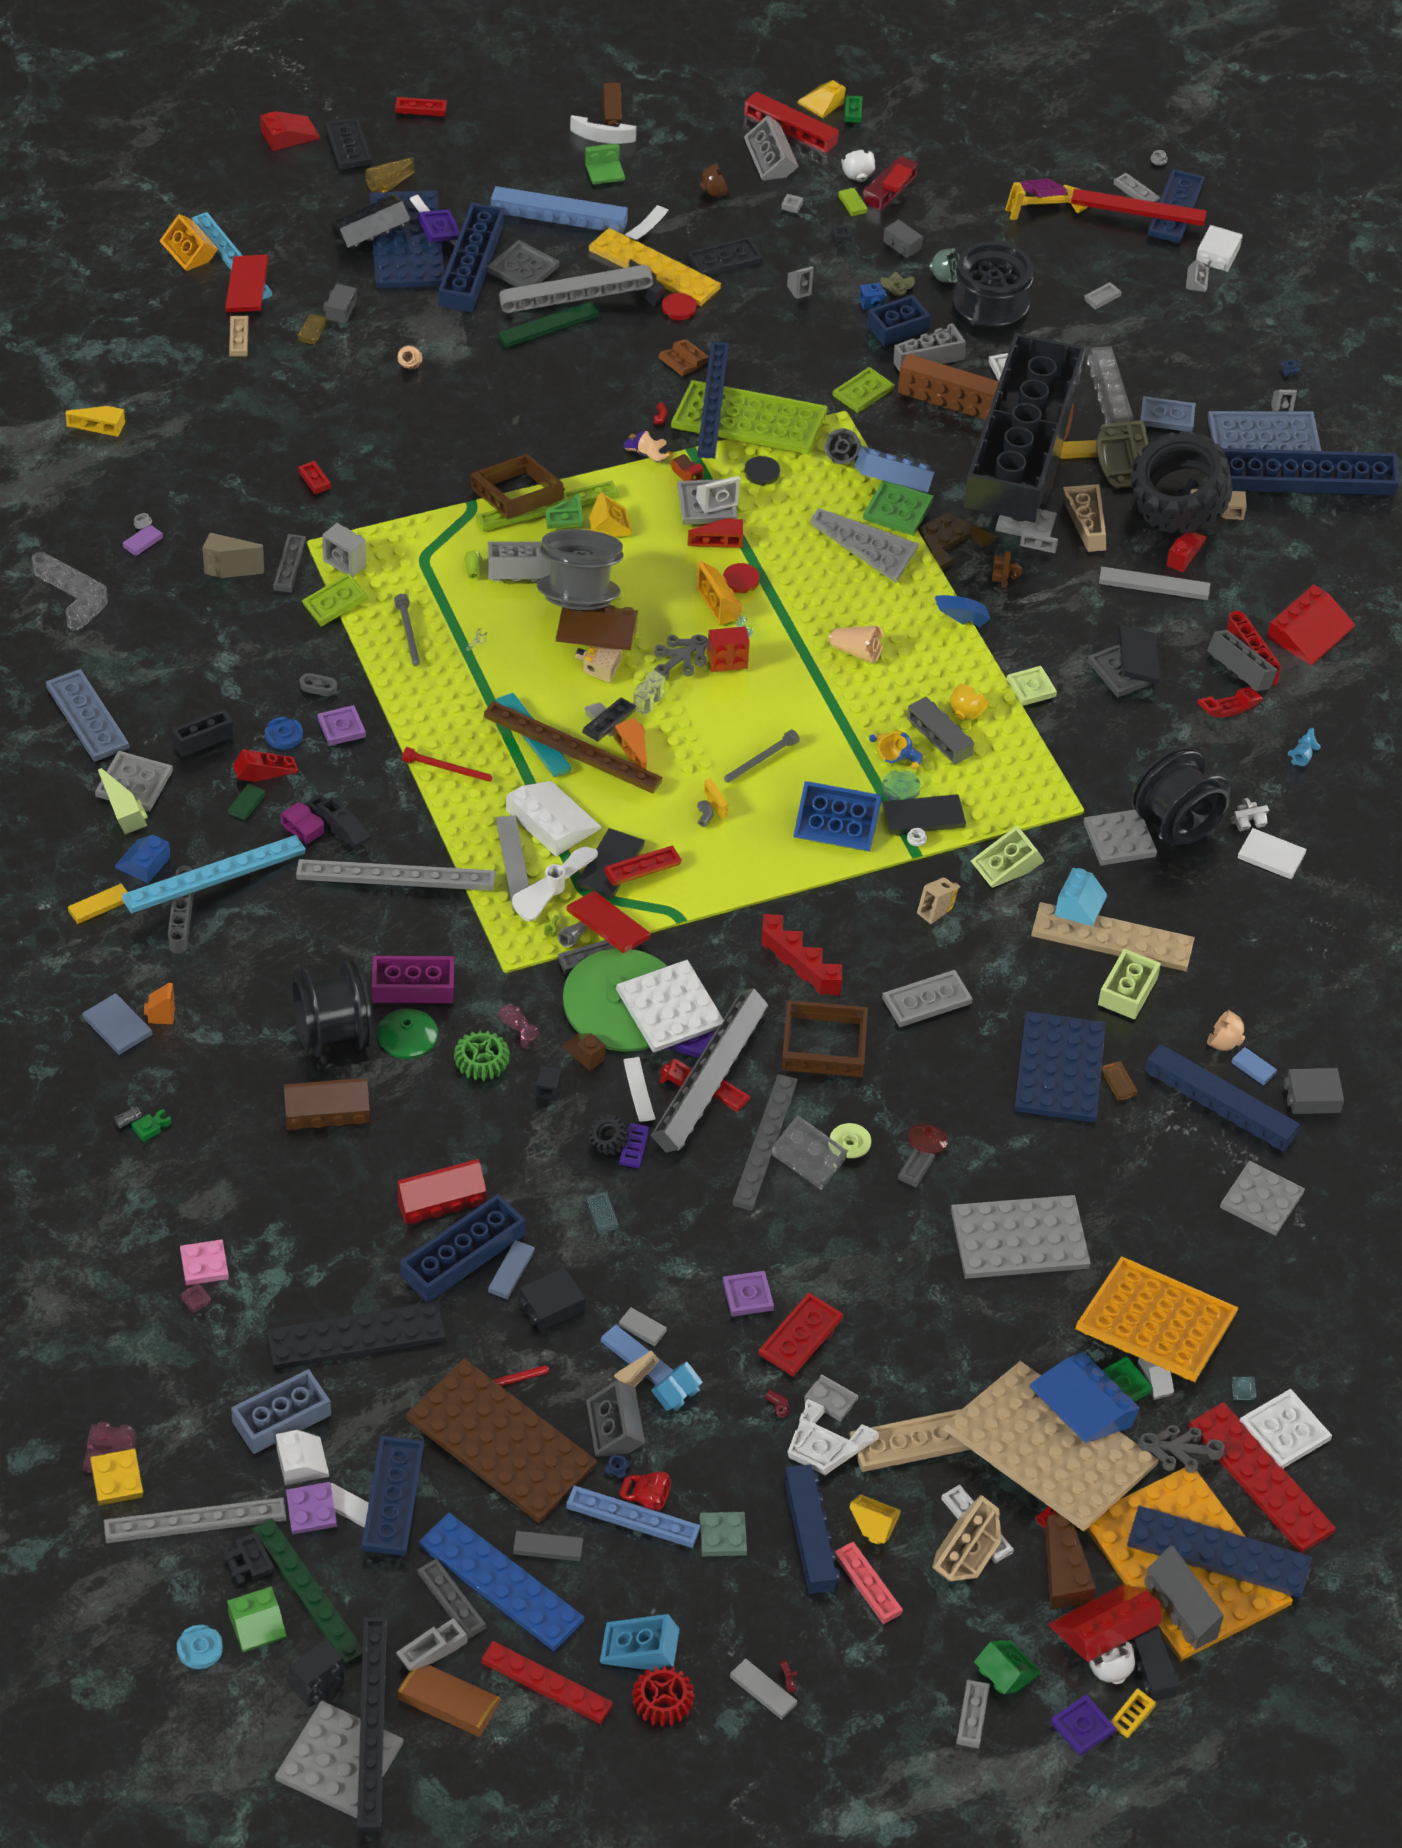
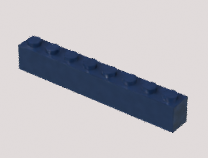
(1222, 1097)

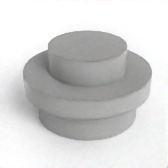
(1159, 157)
(142, 521)

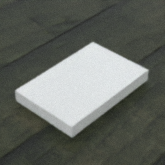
(1272, 853)

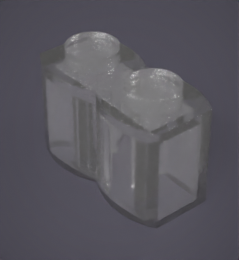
(649, 692)

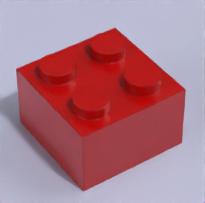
(728, 649)

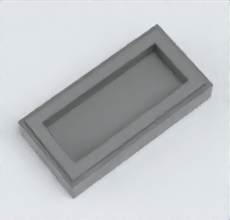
(1102, 295)
(642, 1326)

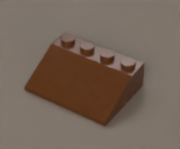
(598, 627)

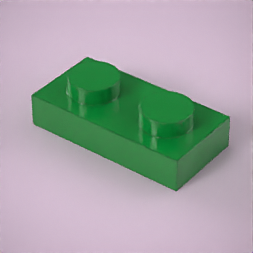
(853, 109)

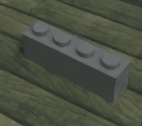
(1242, 660)
(940, 730)

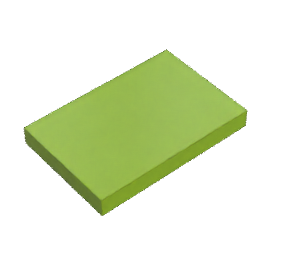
(863, 390)
(335, 599)

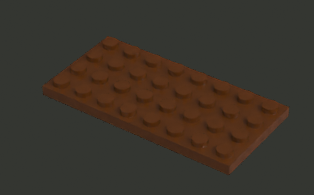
(501, 1440)

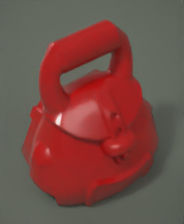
(649, 1490)

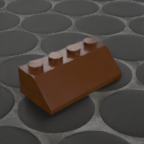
(326, 1103)

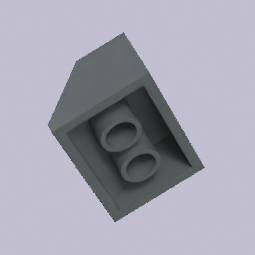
(615, 1420)

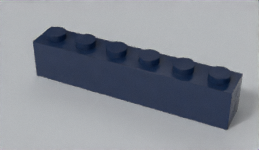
(811, 1529)

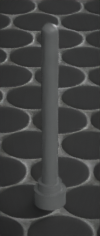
(402, 603)
(789, 739)

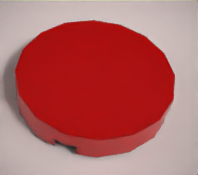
(679, 306)
(741, 577)

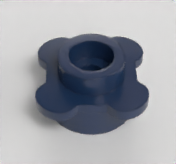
(1290, 367)
(617, 1460)

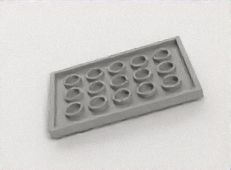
(1020, 1236)

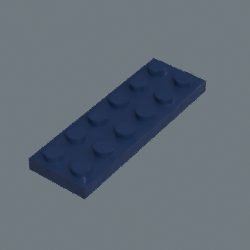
(1181, 191)
(392, 1495)

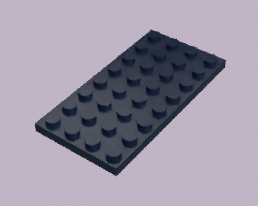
(405, 253)

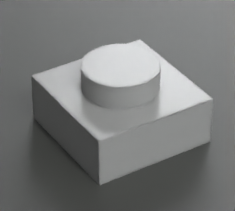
(792, 203)

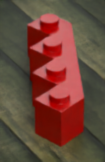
(804, 960)

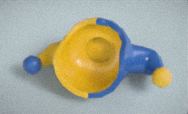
(896, 747)

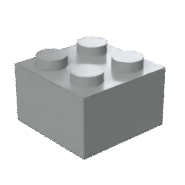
(344, 549)

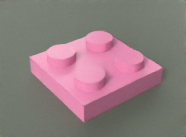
(204, 1262)

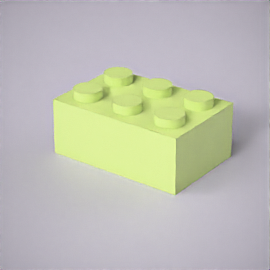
(1129, 983)

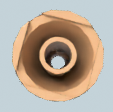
(858, 641)

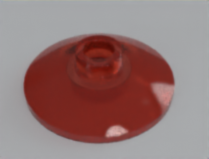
(927, 1138)

